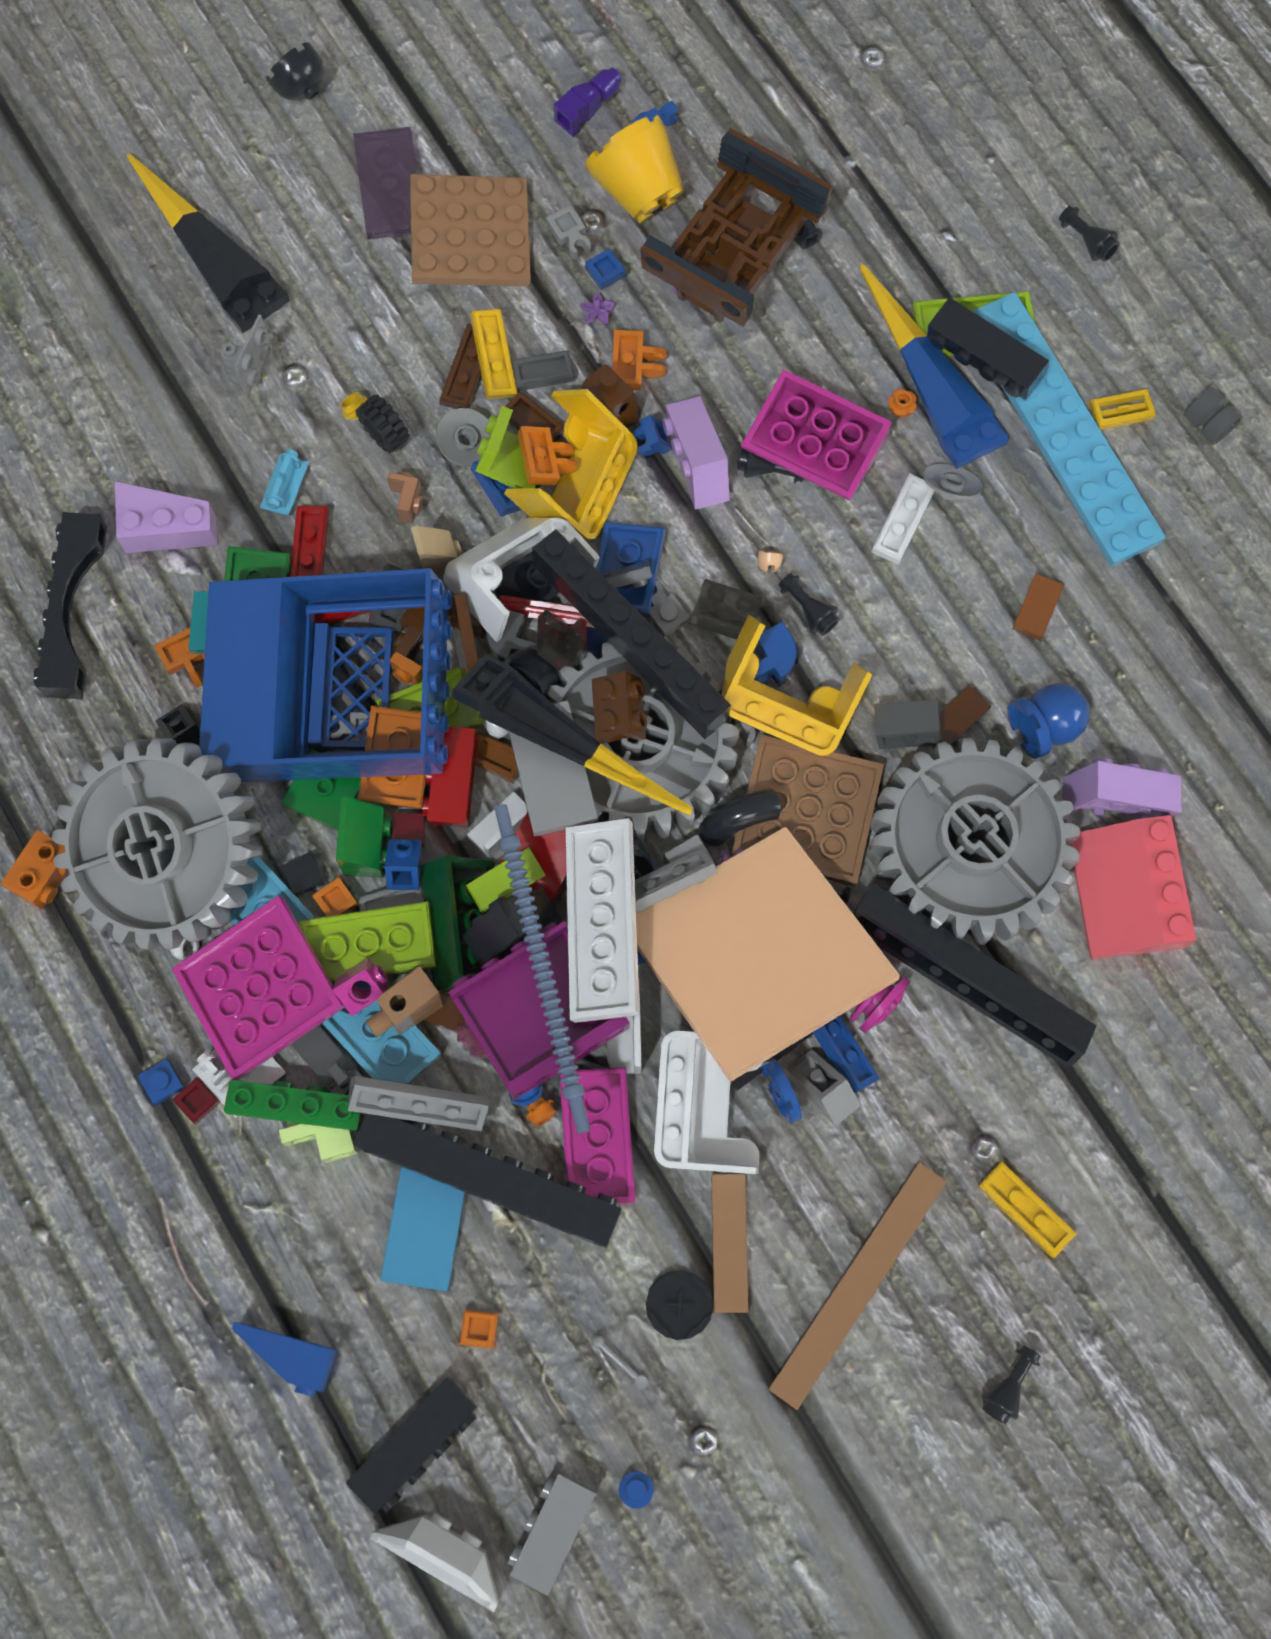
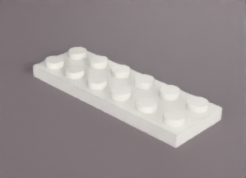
(601, 921)

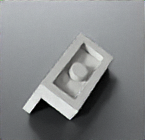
(487, 832)

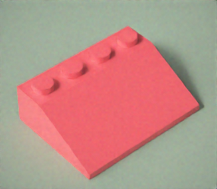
(1132, 889)

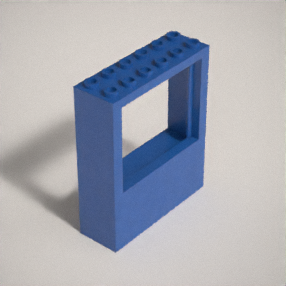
(263, 664)

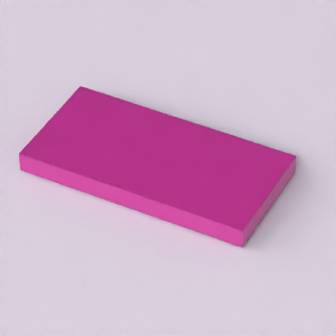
(604, 1155)

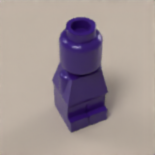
(585, 99)

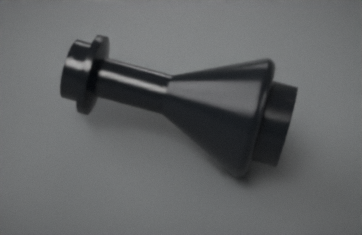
(1099, 242)
(755, 465)
(818, 614)
(1004, 1398)

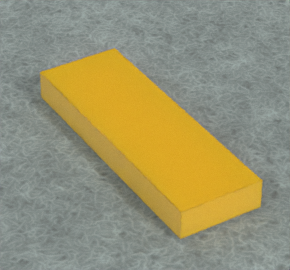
(493, 354)
(1027, 1210)

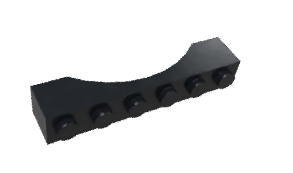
(79, 547)

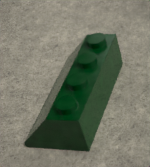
(451, 915)

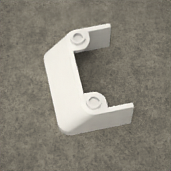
(480, 568)

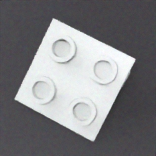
(216, 1078)

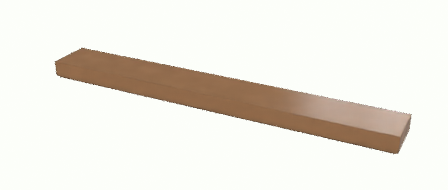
(857, 1286)

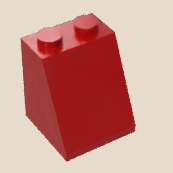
(550, 854)

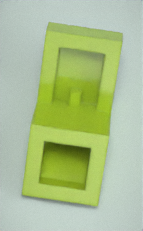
(497, 884)

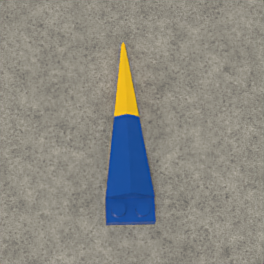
(955, 409)

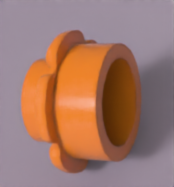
(902, 410)
(541, 1112)

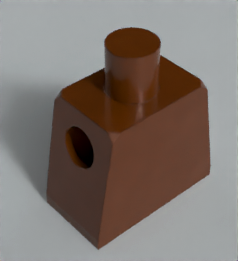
(613, 394)

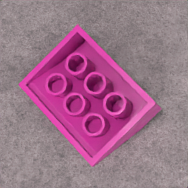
(817, 435)

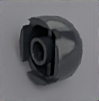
(298, 74)

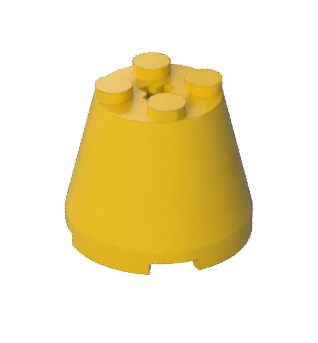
(638, 169)

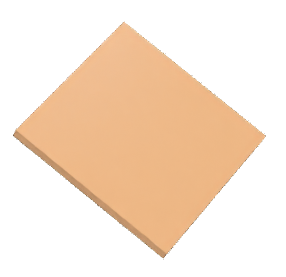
(760, 953)

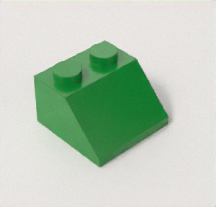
(362, 838)

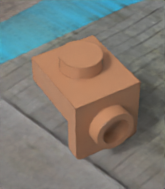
(410, 499)

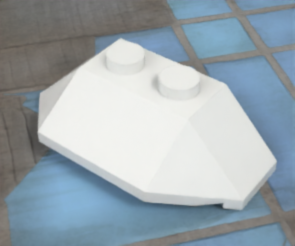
(443, 1554)

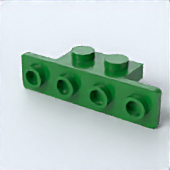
(290, 1104)

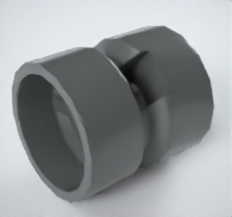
(1210, 413)

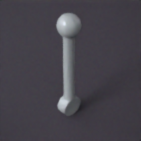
(639, 1380)

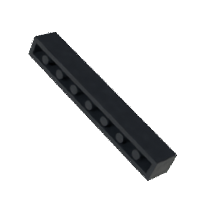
(631, 634)
(974, 977)
(489, 1178)

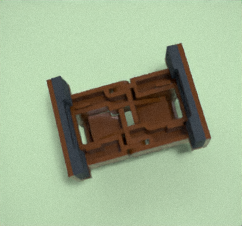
(745, 235)

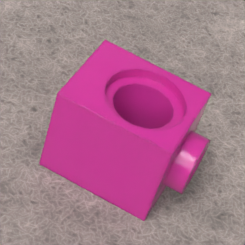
(353, 997)

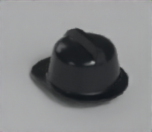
(525, 581)

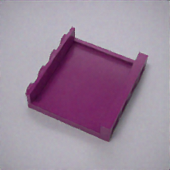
(509, 1021)

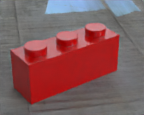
(453, 790)

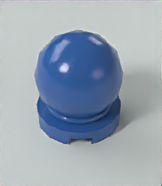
(1051, 717)

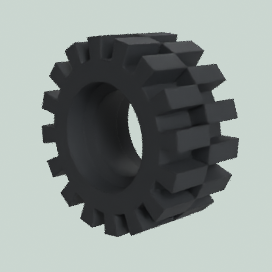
(382, 423)

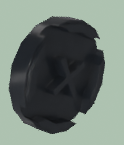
(679, 1305)

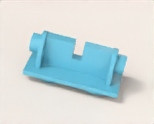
(284, 483)

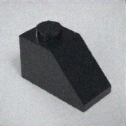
(179, 726)

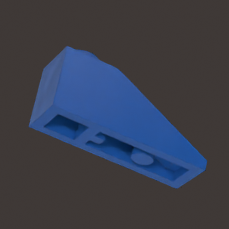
(293, 1359)

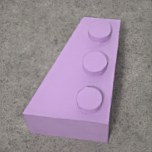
(698, 452)
(161, 520)
(1123, 789)

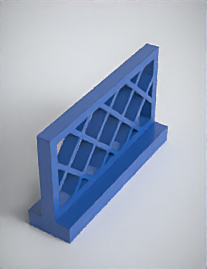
(324, 678)

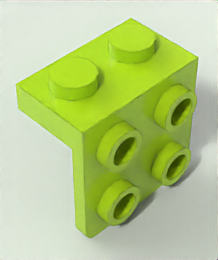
(502, 453)

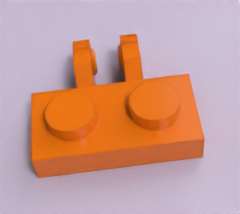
(628, 356)
(543, 457)
(176, 656)

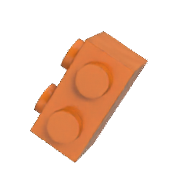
(34, 872)

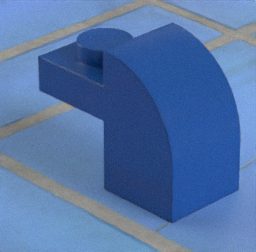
(777, 655)

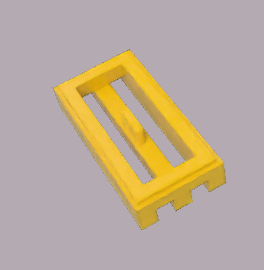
(1098, 415)

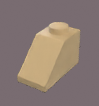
(435, 548)

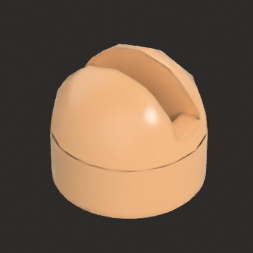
(768, 558)

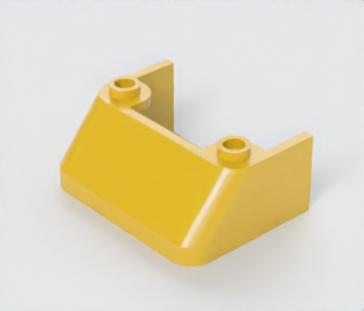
(603, 458)
(809, 725)

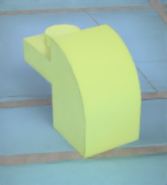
(332, 1142)

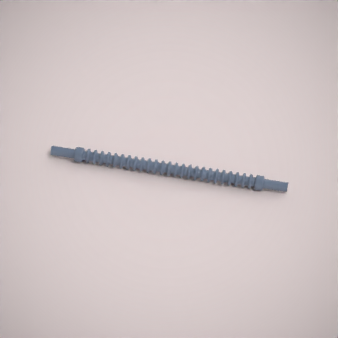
(573, 1090)

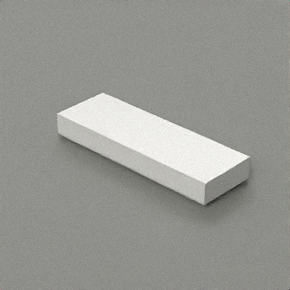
(903, 519)

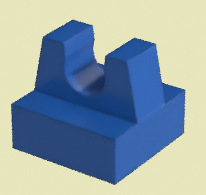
(655, 436)

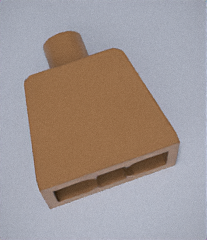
(412, 992)

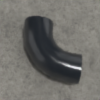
(738, 815)

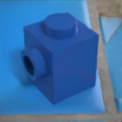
(403, 864)

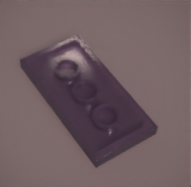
(384, 173)

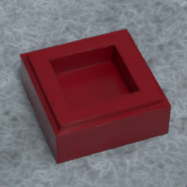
(409, 827)
(196, 1100)

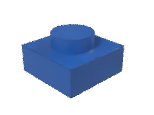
(605, 269)
(161, 1082)

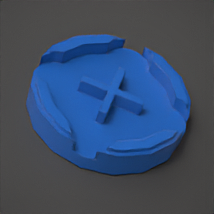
(782, 1091)

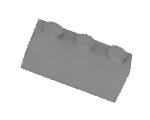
(551, 1532)

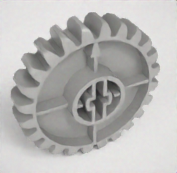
(670, 755)
(982, 795)
(157, 843)

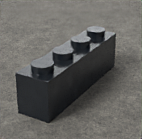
(987, 349)
(411, 1445)

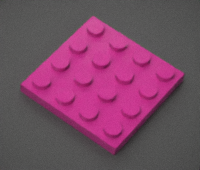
(257, 988)

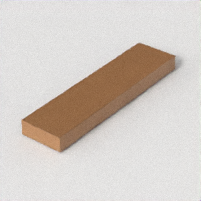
(729, 1243)

